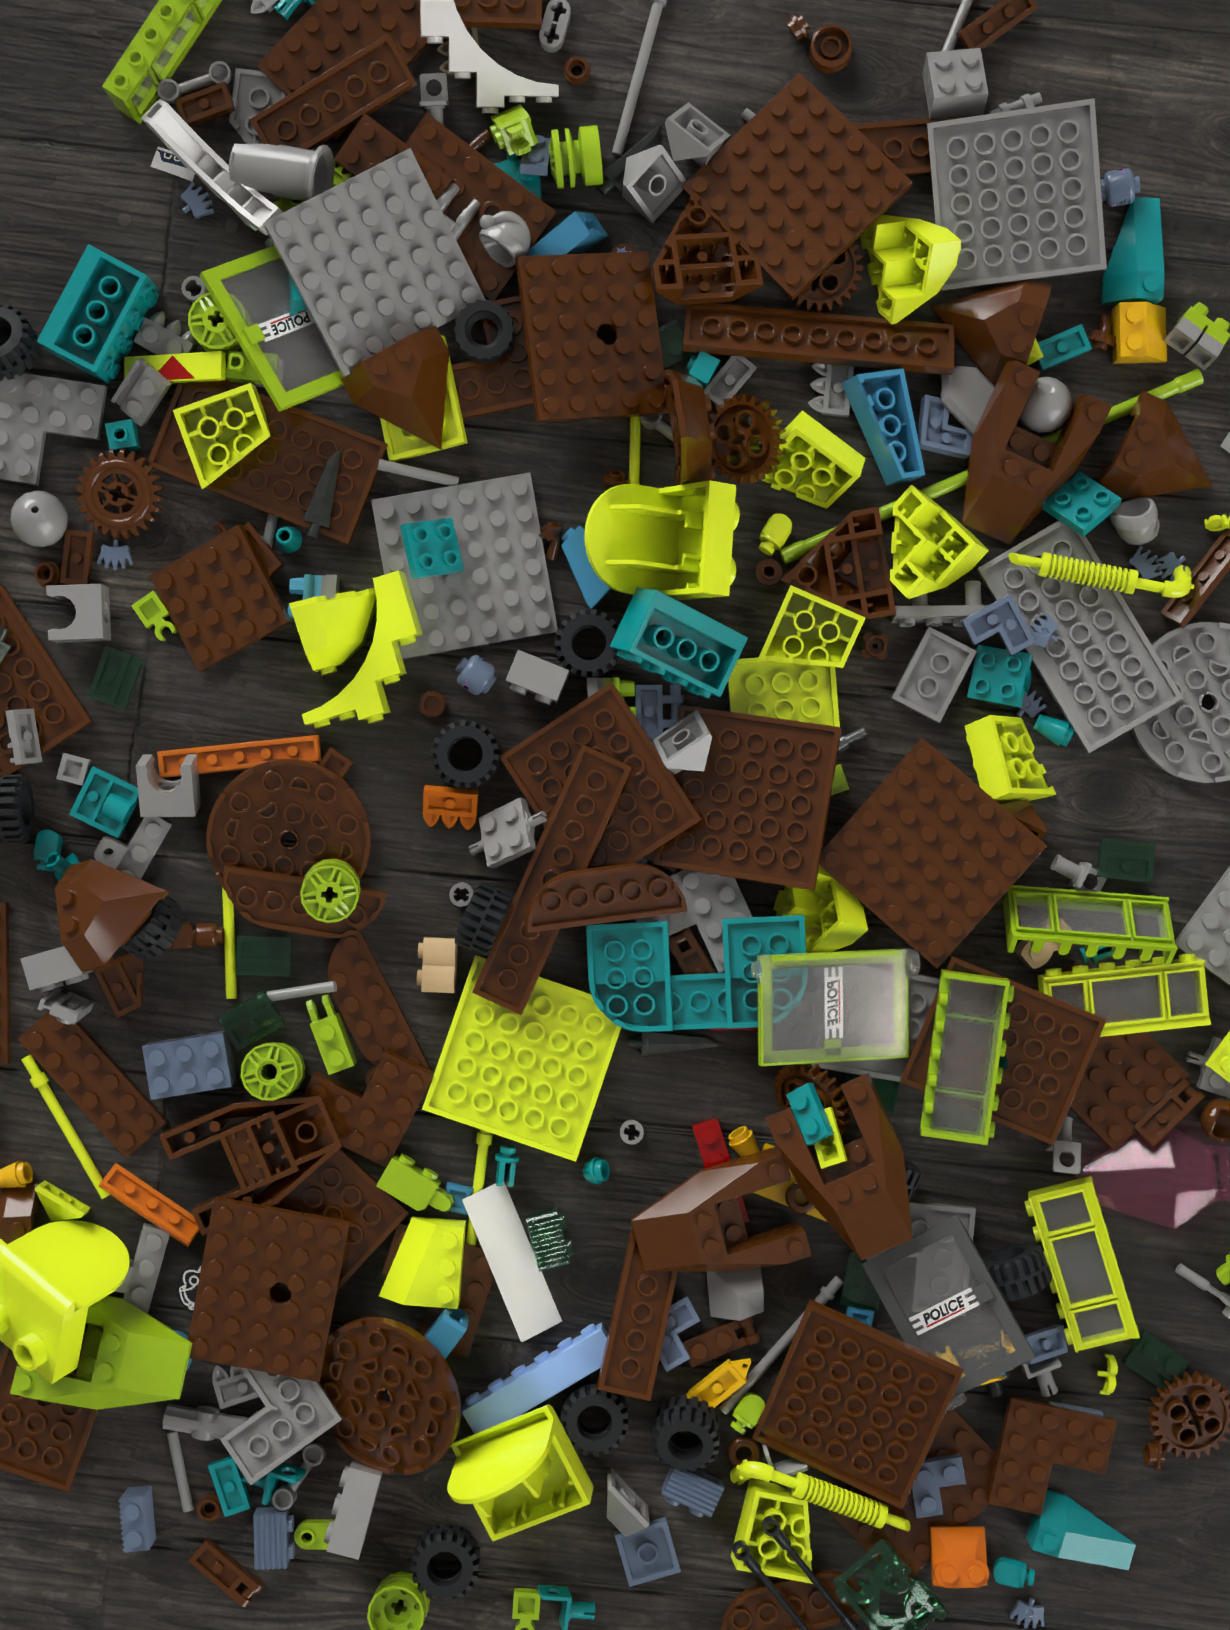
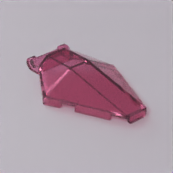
(1160, 1182)

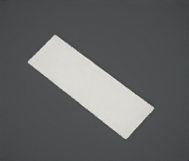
(512, 1261)

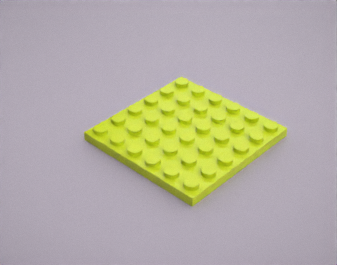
(527, 1072)

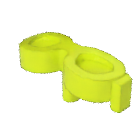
(1217, 523)
(1112, 1370)

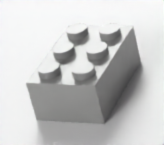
(353, 1510)

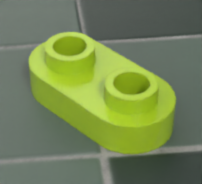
(317, 1529)

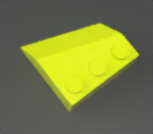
(222, 430)
(815, 463)
(811, 631)
(1006, 760)
(428, 1264)
(792, 1514)

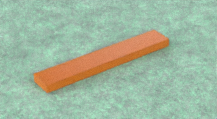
(240, 755)

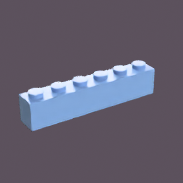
(538, 1381)

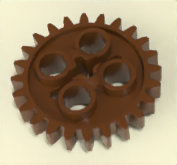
(842, 275)
(746, 438)
(796, 1075)
(1168, 1425)

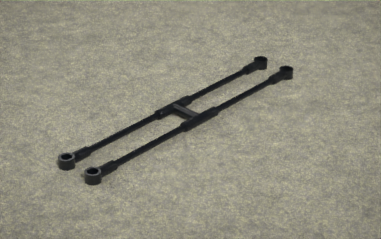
(785, 1544)

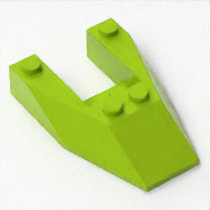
(122, 1362)

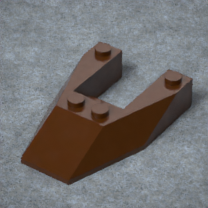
(689, 427)
(1016, 470)
(267, 1145)
(866, 1194)
(703, 1226)

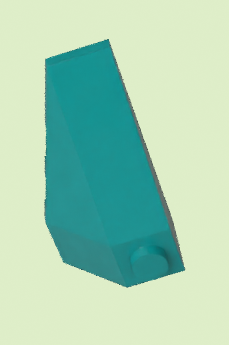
(1137, 258)
(1077, 1534)

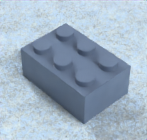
(189, 1064)

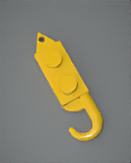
(721, 1382)

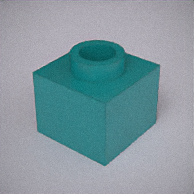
(703, 368)
(131, 439)

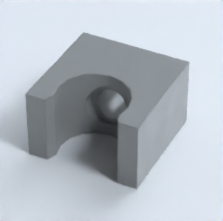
(92, 613)
(166, 797)

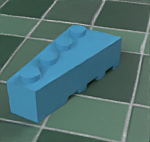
(887, 422)

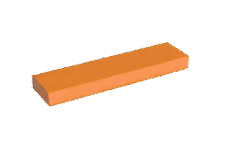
(150, 1204)

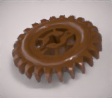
(144, 501)

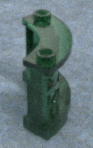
(887, 1567)

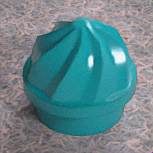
(596, 1170)

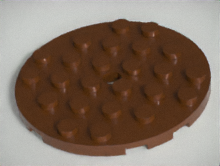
(283, 799)
(424, 1397)

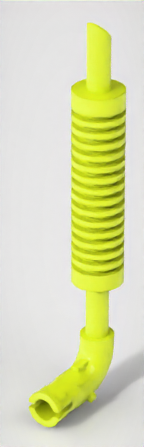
(1104, 575)
(822, 1494)

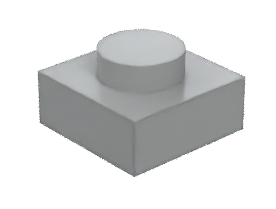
(73, 769)

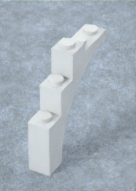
(493, 82)
(208, 166)

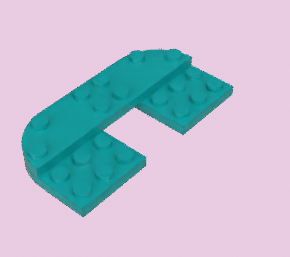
(635, 983)

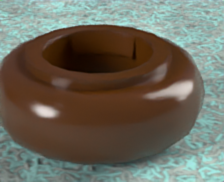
(789, 1196)
(739, 1442)

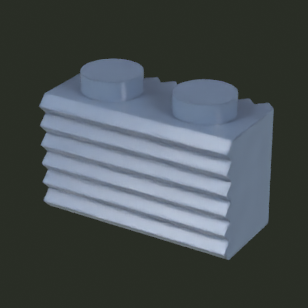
(693, 1489)
(137, 1519)
(272, 1538)

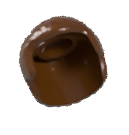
(1216, 1120)

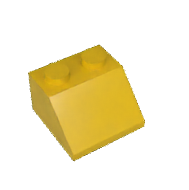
(1138, 333)

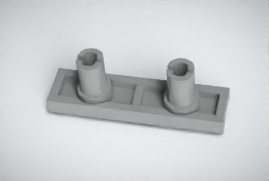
(936, 615)

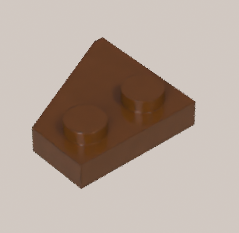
(122, 983)

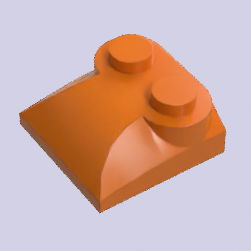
(958, 1557)

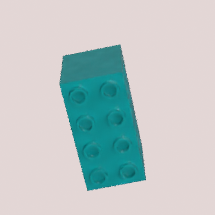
(98, 314)
(678, 643)

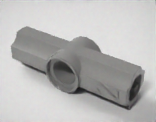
(201, 1422)

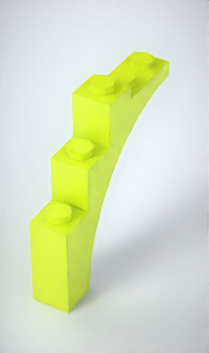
(365, 693)

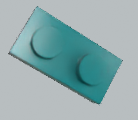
(1063, 347)
(810, 1114)
(229, 1486)

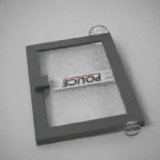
(949, 1304)

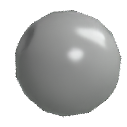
(1047, 406)
(39, 518)

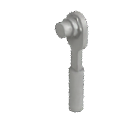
(1204, 1284)

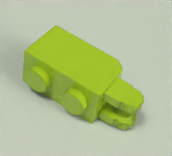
(513, 131)
(331, 1037)
(413, 1185)

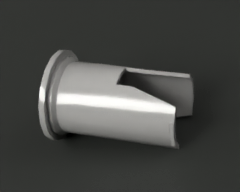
(283, 169)

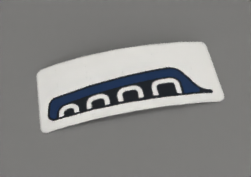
(168, 162)

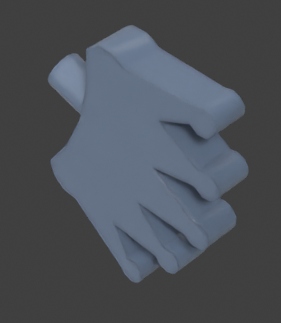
(195, 201)
(115, 555)
(1170, 562)
(1145, 565)
(1045, 631)
(1029, 706)
(1028, 1612)

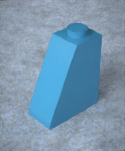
(572, 236)
(590, 585)
(447, 1329)

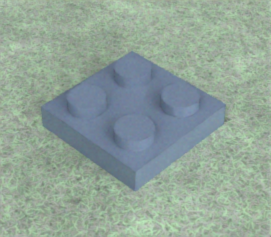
(648, 1553)

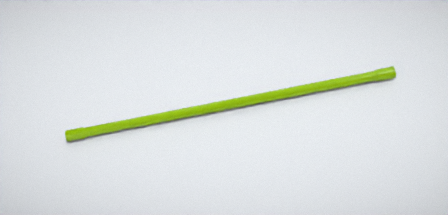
(1178, 385)

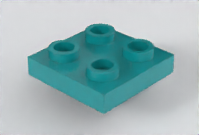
(1081, 504)
(431, 548)
(1000, 676)
(105, 802)

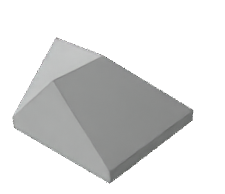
(694, 135)
(651, 182)
(685, 744)
(735, 1294)
(624, 1506)

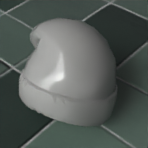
(505, 237)
(1136, 520)

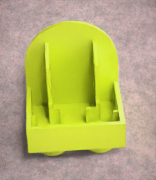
(665, 538)
(47, 1291)
(519, 1473)

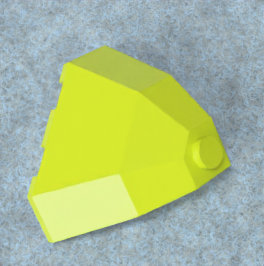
(908, 262)
(929, 546)
(334, 627)
(830, 913)

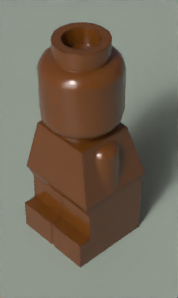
(202, 935)

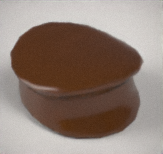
(830, 48)

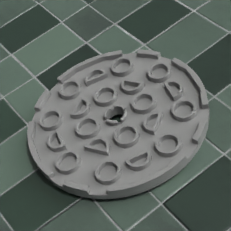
(1185, 736)

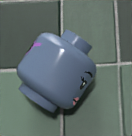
(1119, 187)
(475, 675)

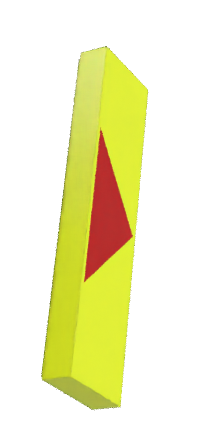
(185, 366)

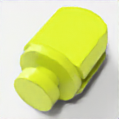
(775, 533)

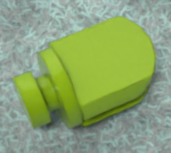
(748, 1412)

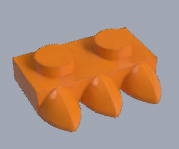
(450, 804)

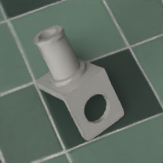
(434, 104)
(1076, 873)
(1065, 1145)
(1043, 1374)
(789, 1466)

